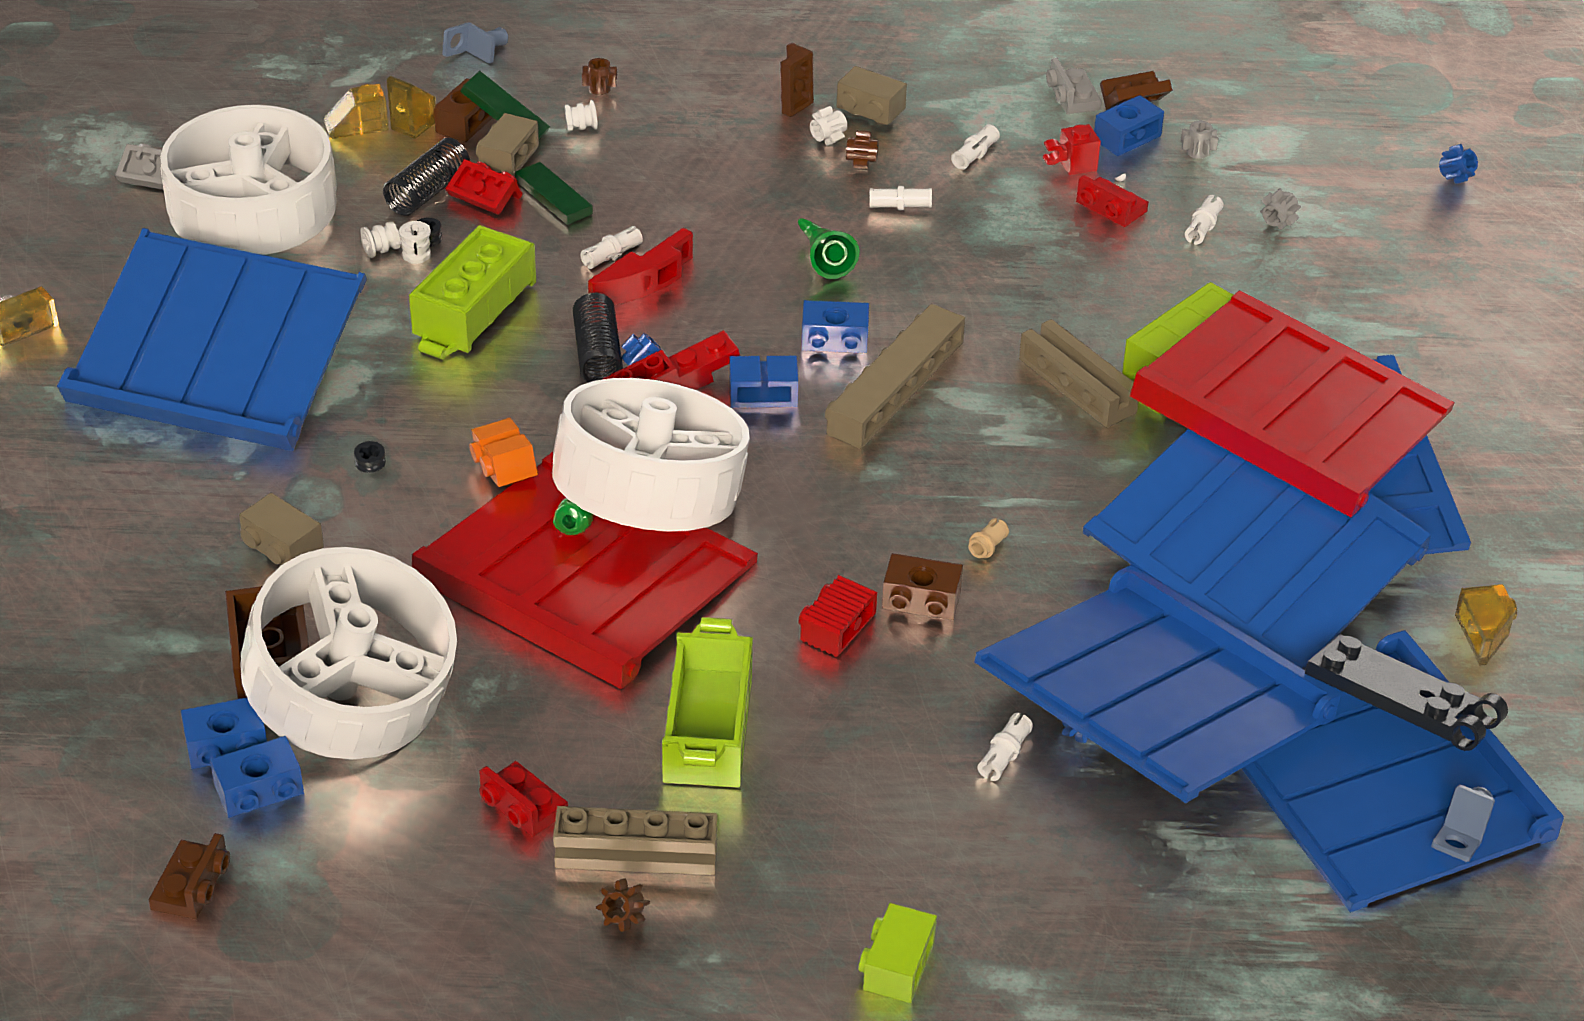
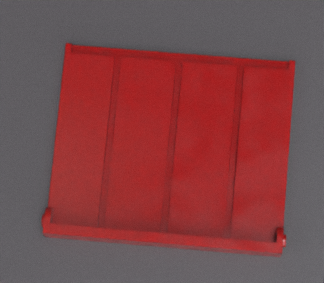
(1291, 401)
(582, 596)

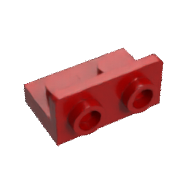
(483, 186)
(1110, 200)
(520, 797)

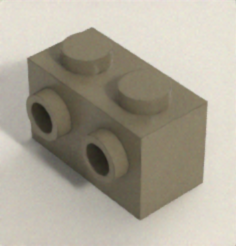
(871, 95)
(509, 143)
(279, 529)

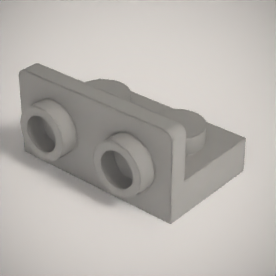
(1072, 88)
(140, 166)

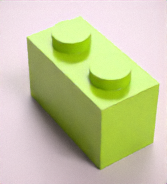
(898, 952)

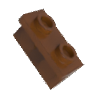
(796, 79)
(1127, 87)
(190, 877)

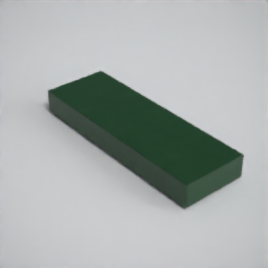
(497, 101)
(554, 193)

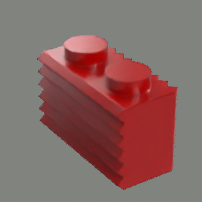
(837, 615)

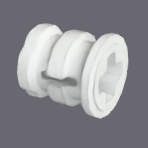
(581, 116)
(380, 238)
(415, 242)

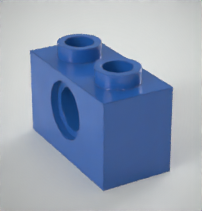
(1129, 125)
(835, 326)
(220, 730)
(257, 776)

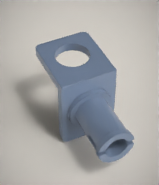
(474, 41)
(1465, 822)

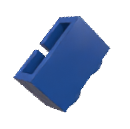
(763, 382)

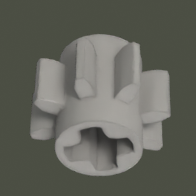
(1199, 139)
(1280, 209)

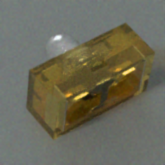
(26, 315)

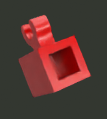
(1076, 151)

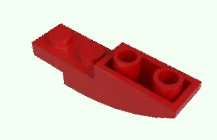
(642, 275)
(686, 368)

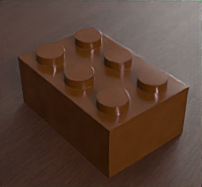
(283, 635)

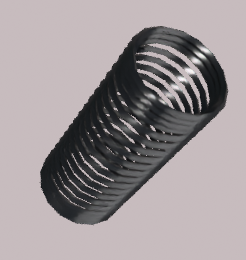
(410, 187)
(582, 337)

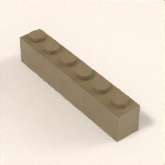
(895, 376)

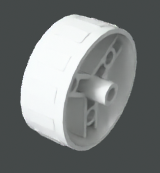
(228, 182)
(650, 454)
(342, 592)

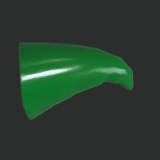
(830, 246)

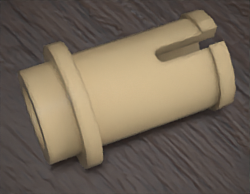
(983, 543)

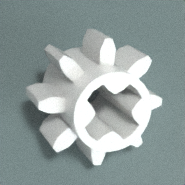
(828, 125)

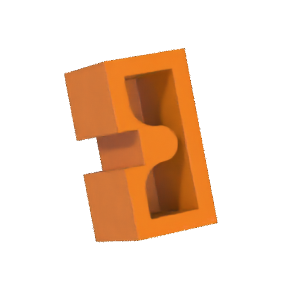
(503, 452)

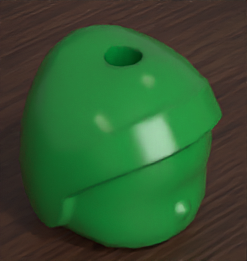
(571, 518)

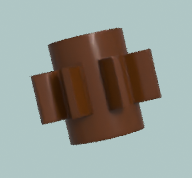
(599, 76)
(862, 149)
(633, 905)

